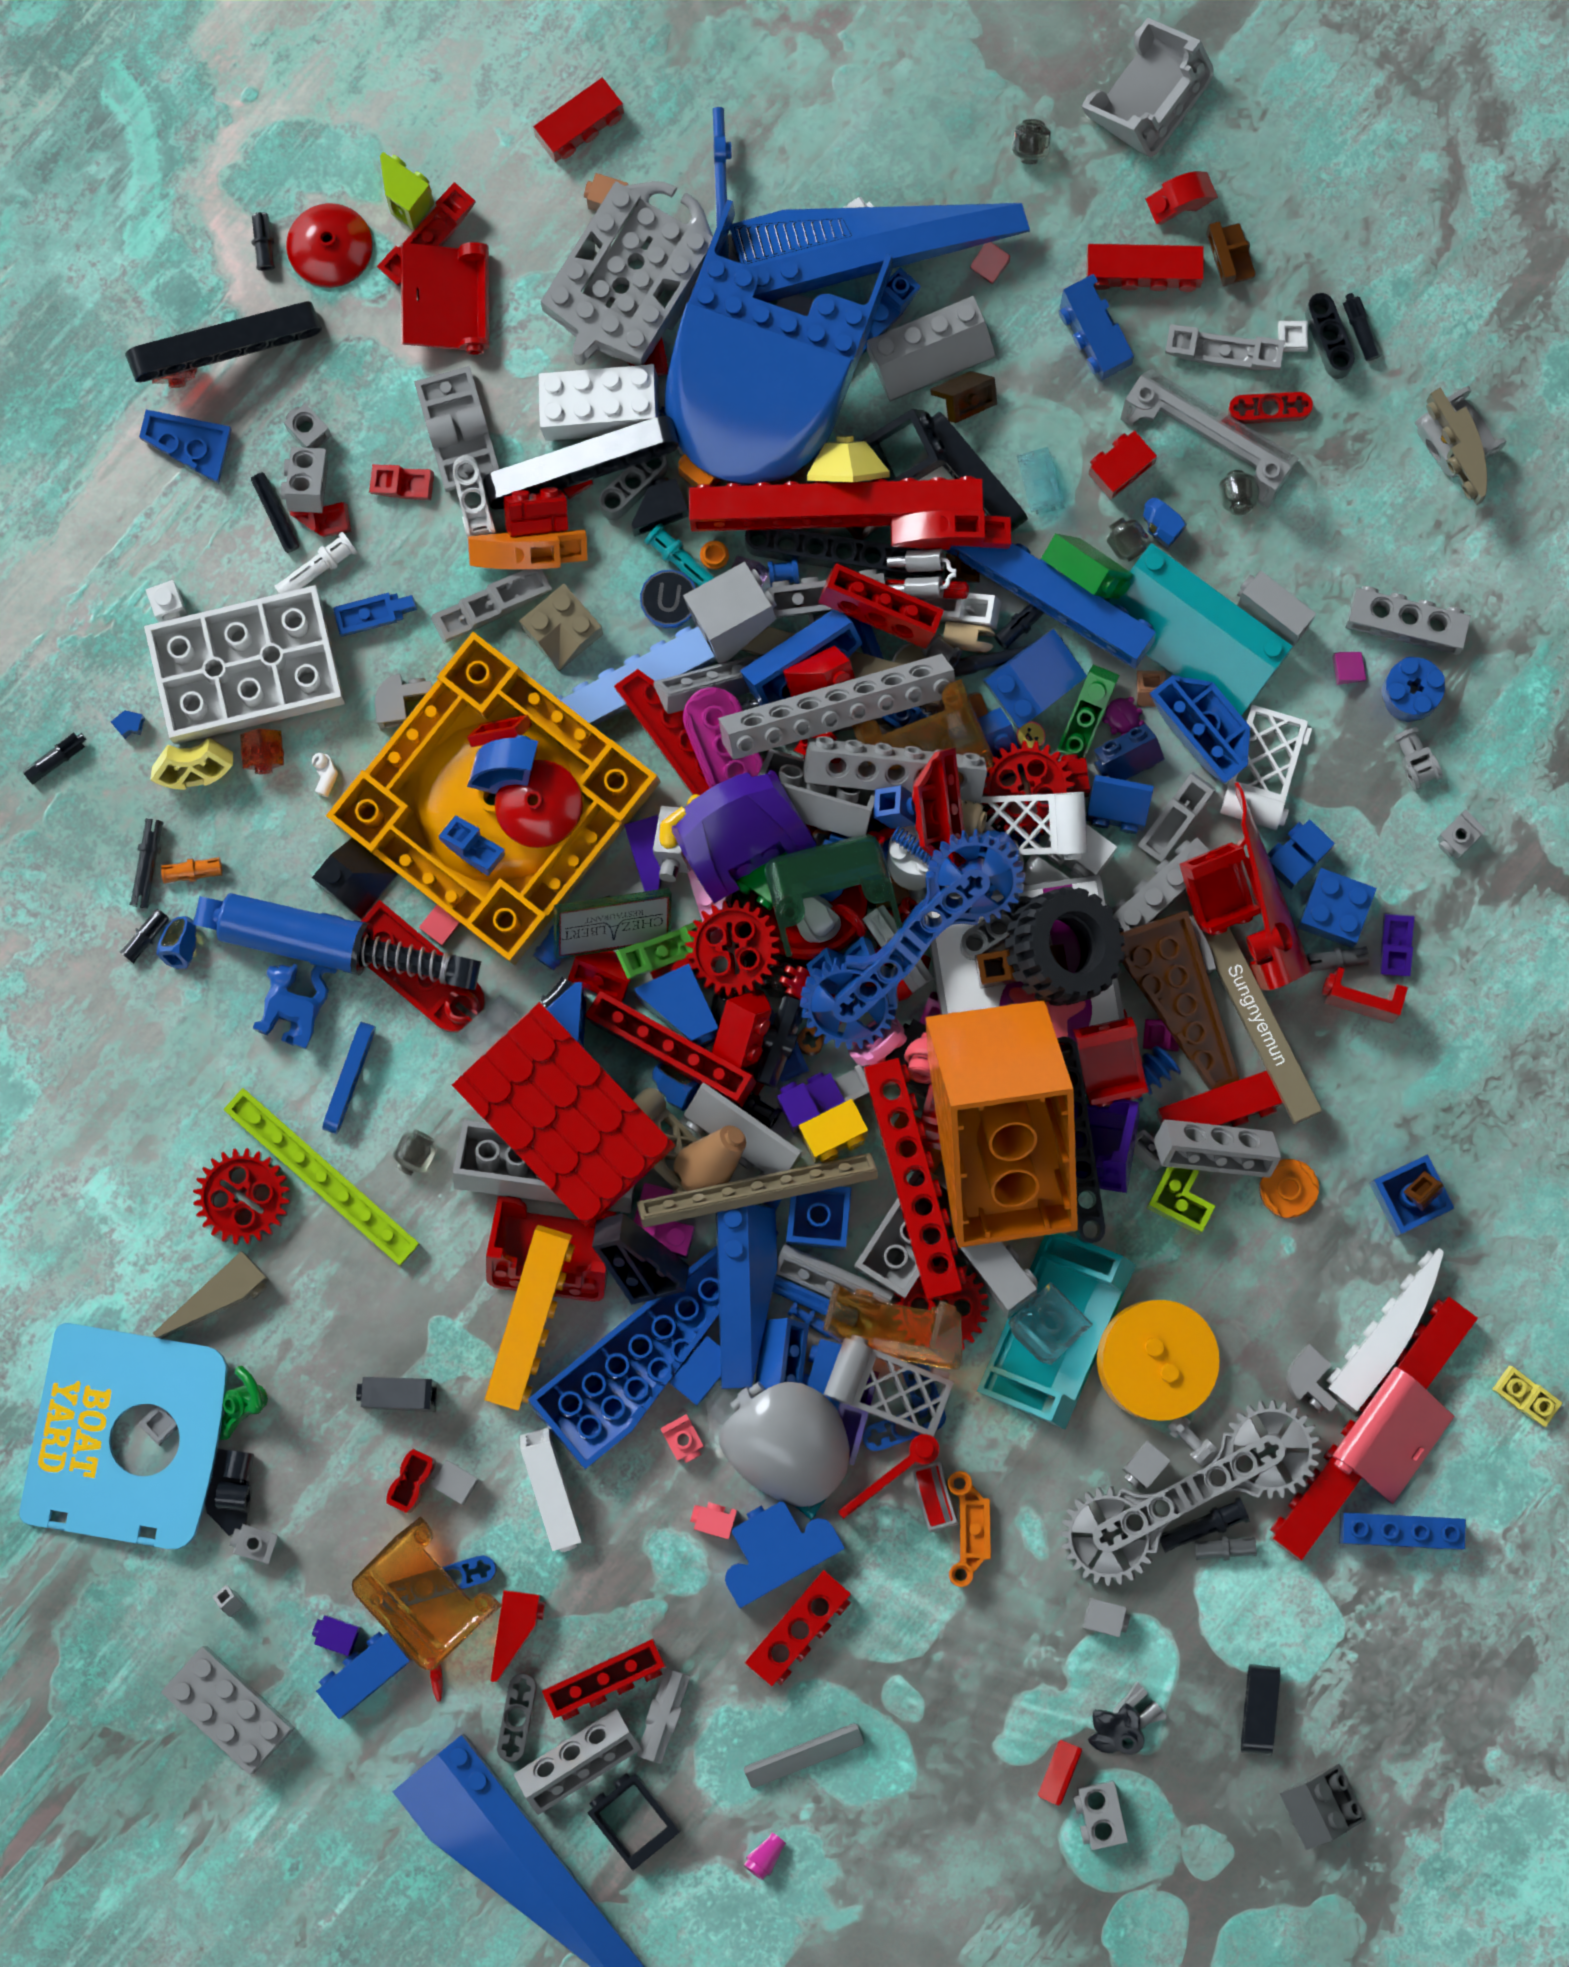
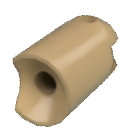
(966, 635)

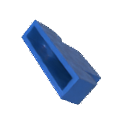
(777, 1551)

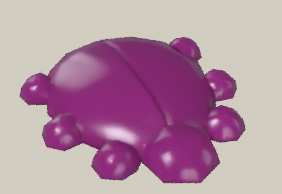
(1122, 715)

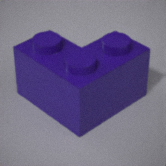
(807, 1101)

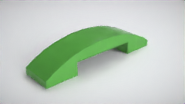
(657, 952)

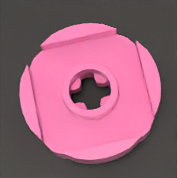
(877, 1052)

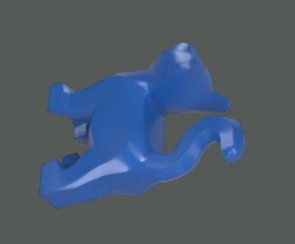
(294, 1008)

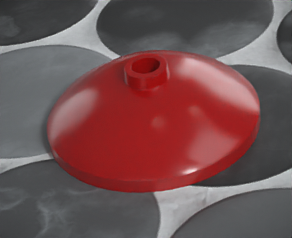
(331, 262)
(553, 815)

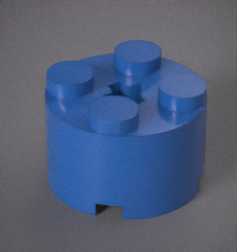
(1429, 691)

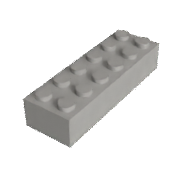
(492, 1167)

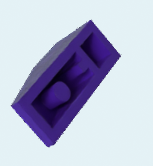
(641, 840)

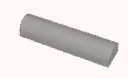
(822, 1275)

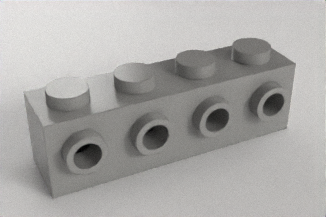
(804, 597)
(1160, 892)

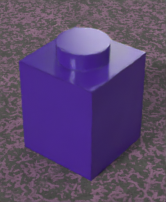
(336, 1634)

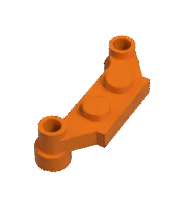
(974, 1528)

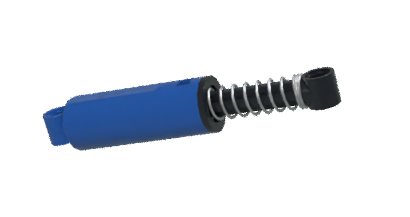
(325, 940)

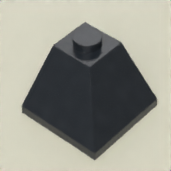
(354, 877)

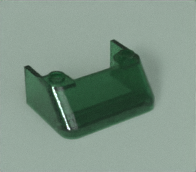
(826, 870)

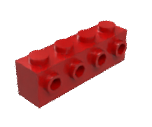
(611, 1675)

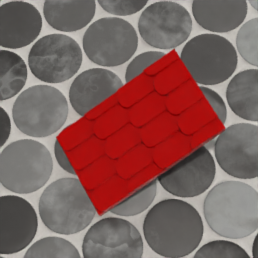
(563, 1115)

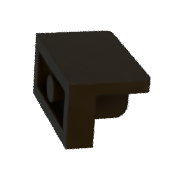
(967, 395)

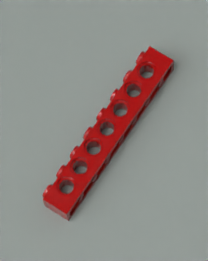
(877, 1078)

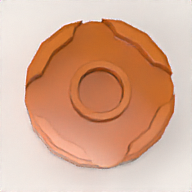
(1290, 1189)

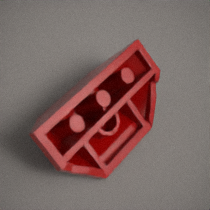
(939, 803)

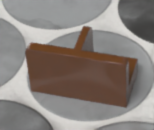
(1230, 253)

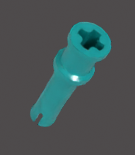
(673, 552)

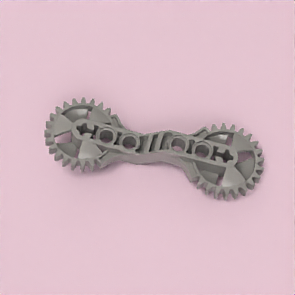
(1190, 1493)

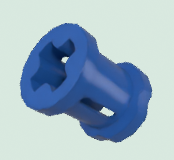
(784, 571)

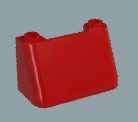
(511, 1240)

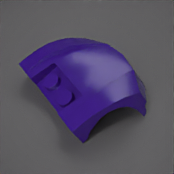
(739, 830)

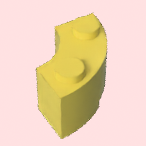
(192, 766)

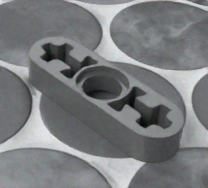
(519, 1741)

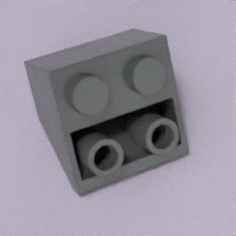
(1323, 1807)

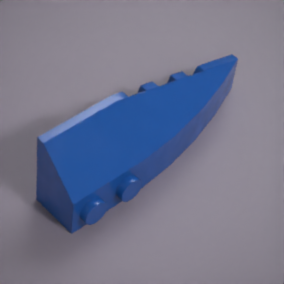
(745, 1288)

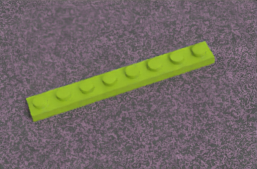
(321, 1177)

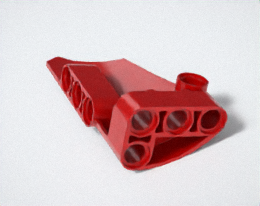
(1277, 948)

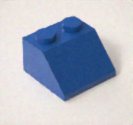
(1119, 804)

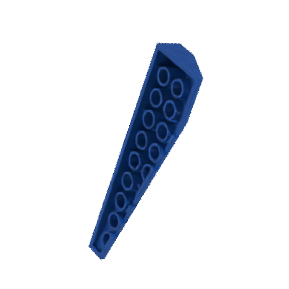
(487, 1832)

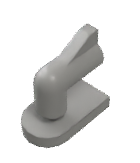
(1150, 1714)

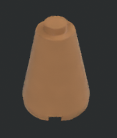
(710, 1159)

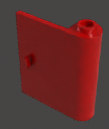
(451, 296)

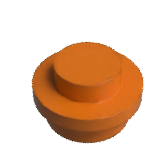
(714, 555)

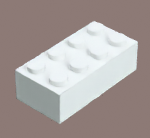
(596, 400)

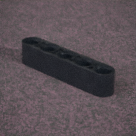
(965, 462)

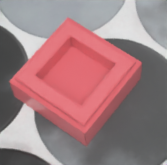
(439, 925)

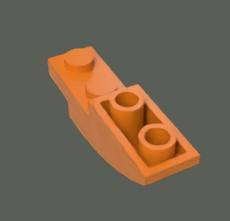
(527, 551)

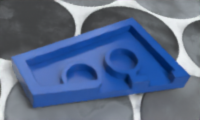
(189, 441)

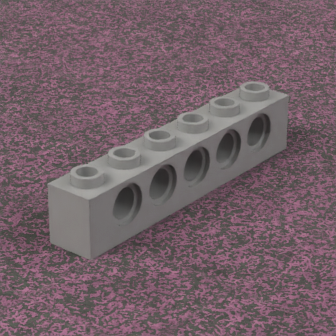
(850, 774)

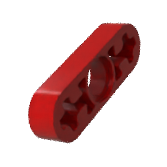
(1292, 413)

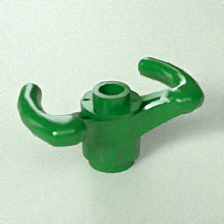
(241, 1402)

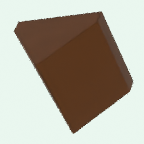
(1424, 1190)

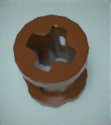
(807, 1048)

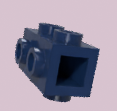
(1128, 754)

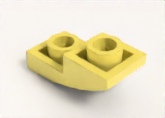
(1527, 1396)

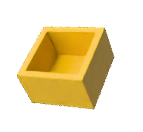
(833, 1132)

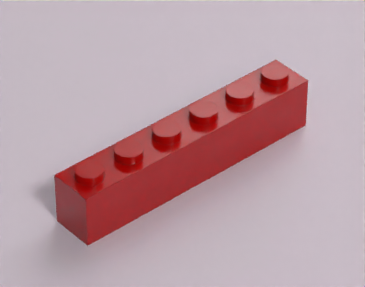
(670, 1048)

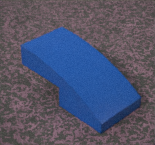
(470, 846)

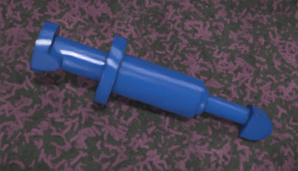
(813, 1321)

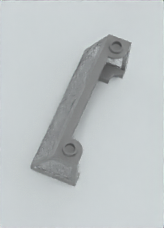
(1158, 393)

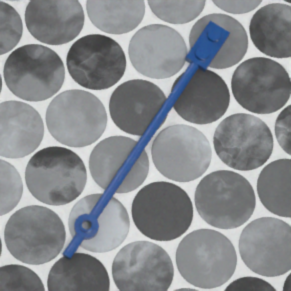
(722, 151)

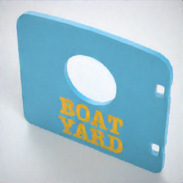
(87, 1388)

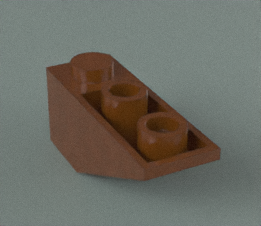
(994, 968)

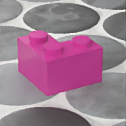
(673, 1235)

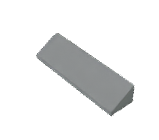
(677, 690)
(803, 1755)

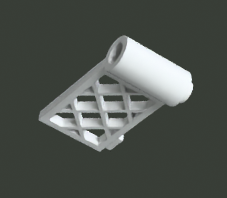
(1266, 805)
(1065, 816)

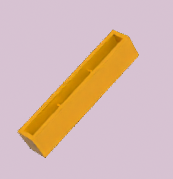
(528, 1318)

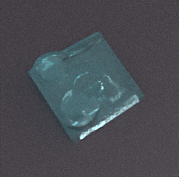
(1048, 1325)

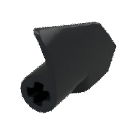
(230, 1490)

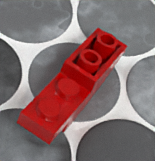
(950, 528)

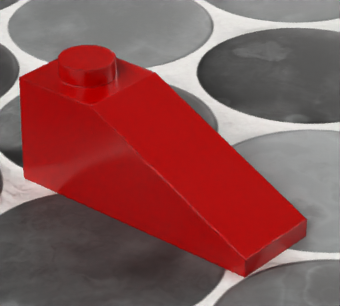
(516, 1623)

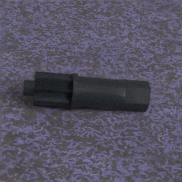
(1361, 326)
(55, 757)

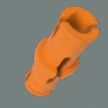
(191, 870)

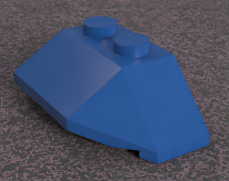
(1205, 724)

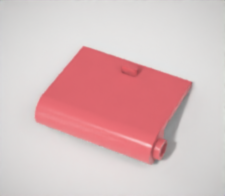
(1393, 1435)

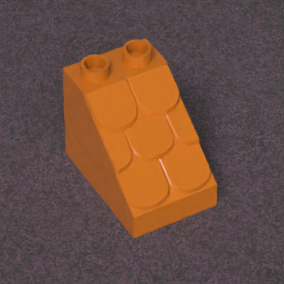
(1004, 1122)

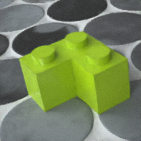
(1177, 1204)

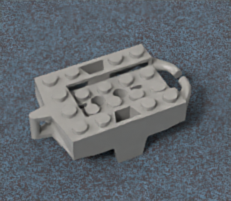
(670, 263)

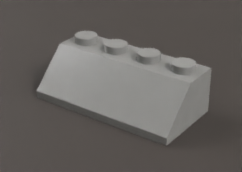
(930, 348)
(763, 1149)
(889, 1253)

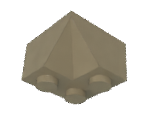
(561, 627)

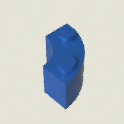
(503, 763)

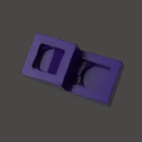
(1397, 944)

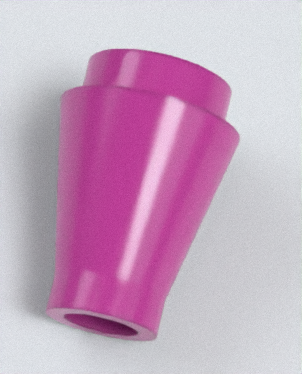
(764, 1857)

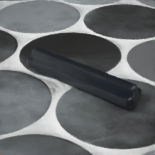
(274, 512)

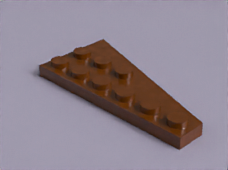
(1173, 978)

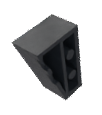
(638, 1260)

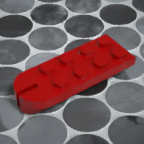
(430, 998)

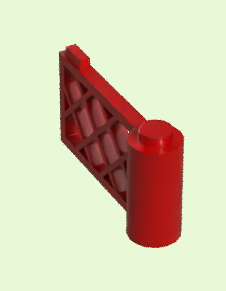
(921, 1451)

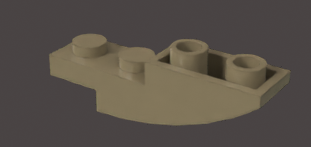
(1467, 455)

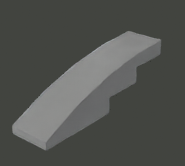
(490, 604)

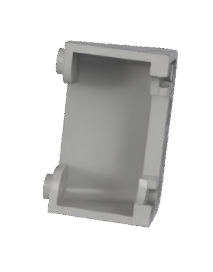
(1153, 89)

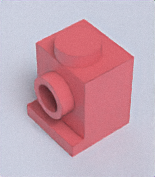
(674, 1430)
(713, 1520)

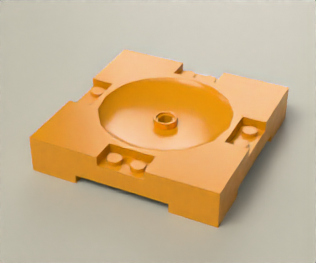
(423, 781)

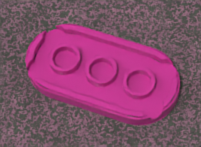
(704, 732)

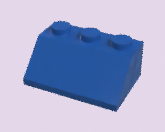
(571, 1011)

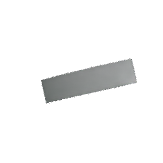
(1224, 350)

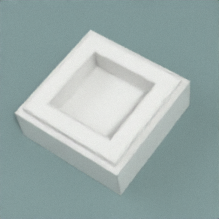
(1295, 335)

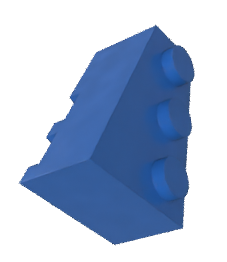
(1094, 329)

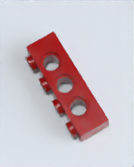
(881, 606)
(762, 1660)

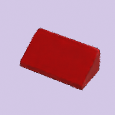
(1060, 1772)

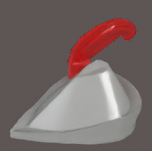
(823, 920)

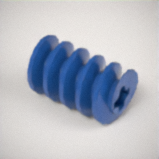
(1156, 1067)

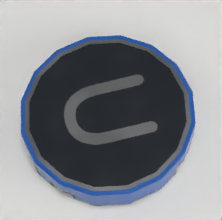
(664, 600)

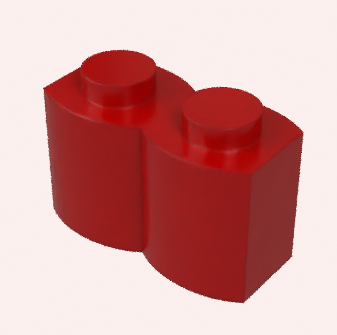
(407, 1488)

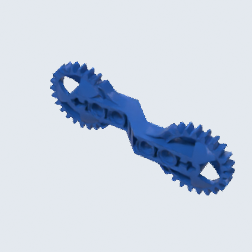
(913, 939)

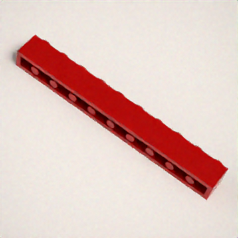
(826, 503)
(1330, 1485)

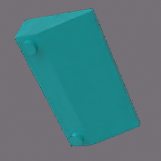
(1201, 629)
(1095, 1285)

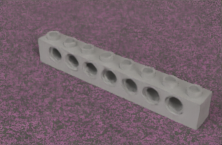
(835, 706)

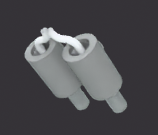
(923, 561)

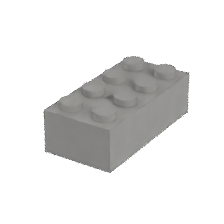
(819, 805)
(227, 1710)

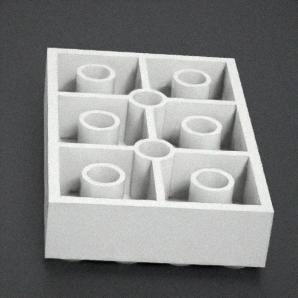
(244, 665)

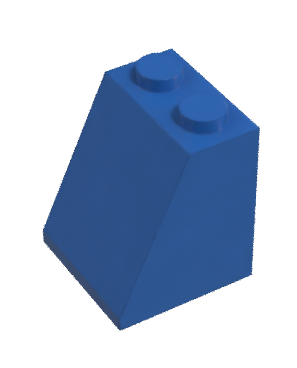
(680, 1005)

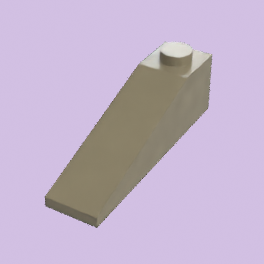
(226, 1289)

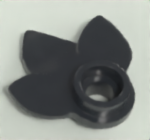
(1114, 1728)

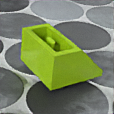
(405, 191)

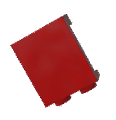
(1219, 889)
(1361, 1002)
(1111, 1061)

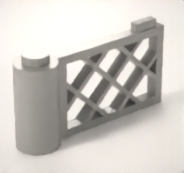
(852, 1373)

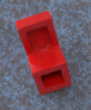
(1180, 194)

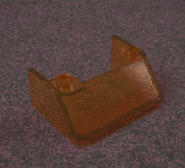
(897, 1330)

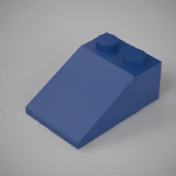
(1035, 678)

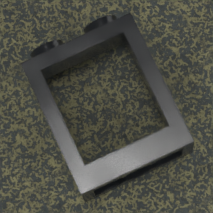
(933, 445)
(650, 1847)

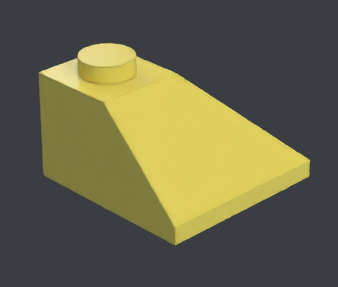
(847, 462)

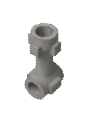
(1203, 1452)

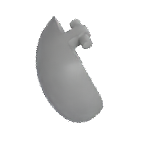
(787, 1442)

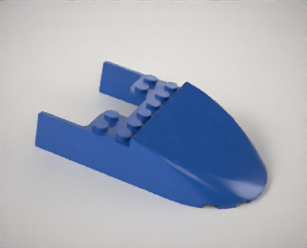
(757, 382)

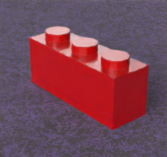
(579, 120)

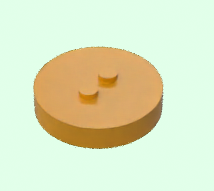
(1158, 1360)

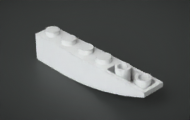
(1385, 1339)

